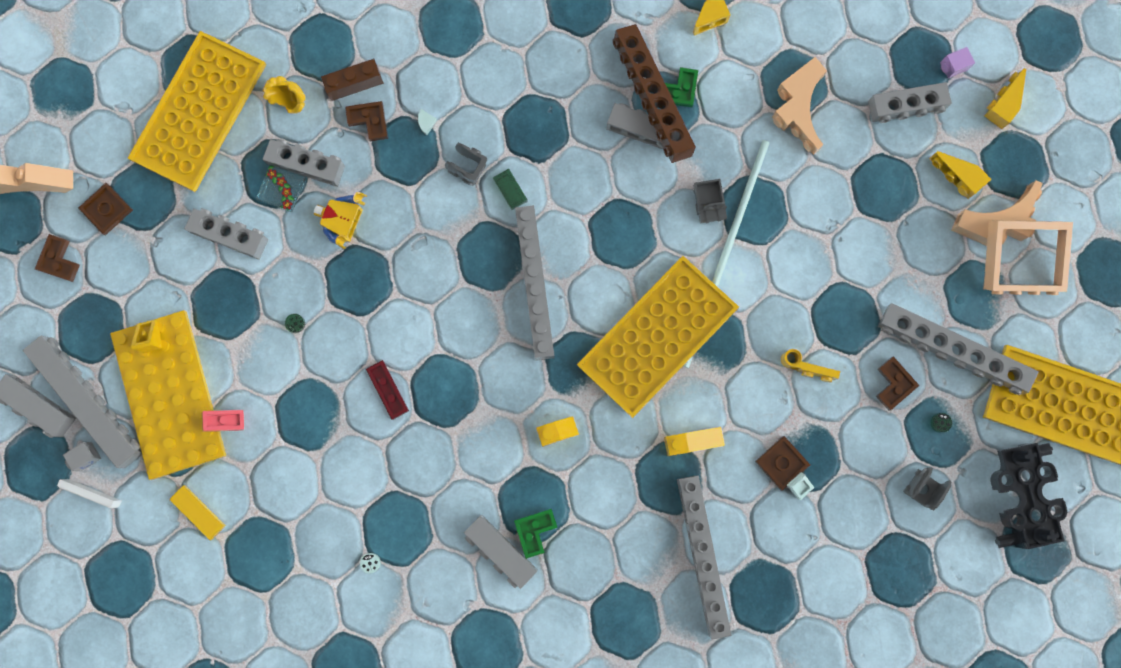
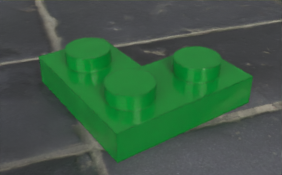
(684, 91)
(530, 528)

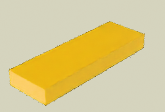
(197, 512)

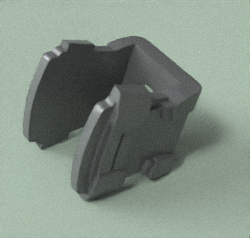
(473, 154)
(935, 493)

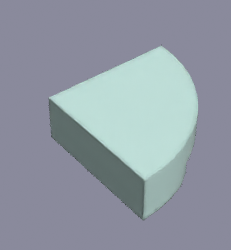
(426, 121)

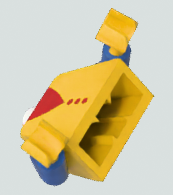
(340, 217)

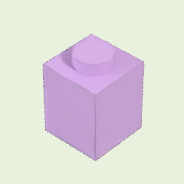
(957, 62)

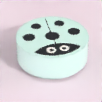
(370, 563)

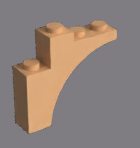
(796, 111)
(35, 178)
(975, 224)

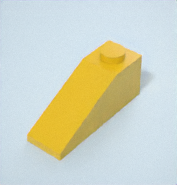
(694, 441)

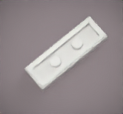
(89, 493)

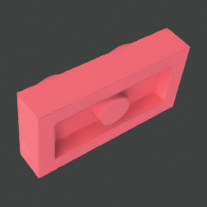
(222, 420)

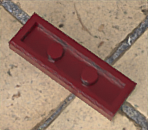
(387, 390)

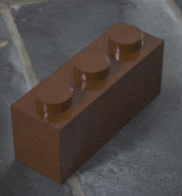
(352, 79)

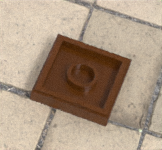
(105, 209)
(782, 463)

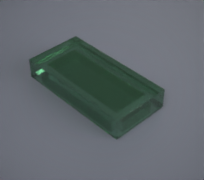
(510, 189)

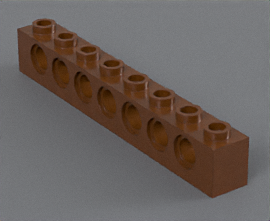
(632, 50)

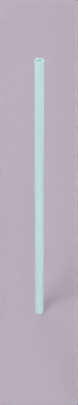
(738, 217)

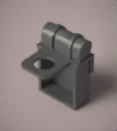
(710, 201)

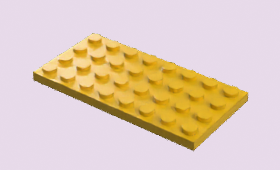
(197, 111)
(657, 336)
(168, 398)
(1062, 406)

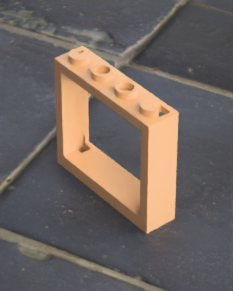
(994, 249)

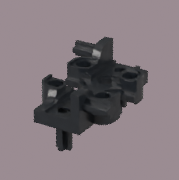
(1026, 531)

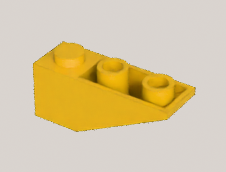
(1009, 101)
(963, 174)

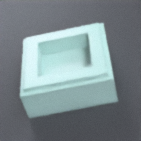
(800, 486)

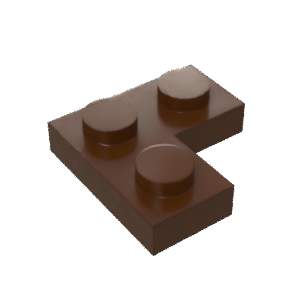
(369, 114)
(52, 260)
(900, 384)

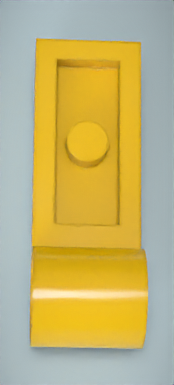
(808, 369)

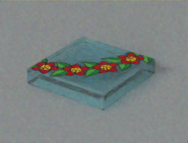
(280, 188)

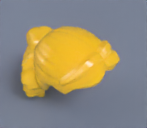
(284, 93)

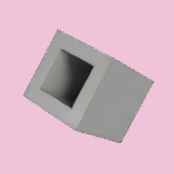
(81, 456)

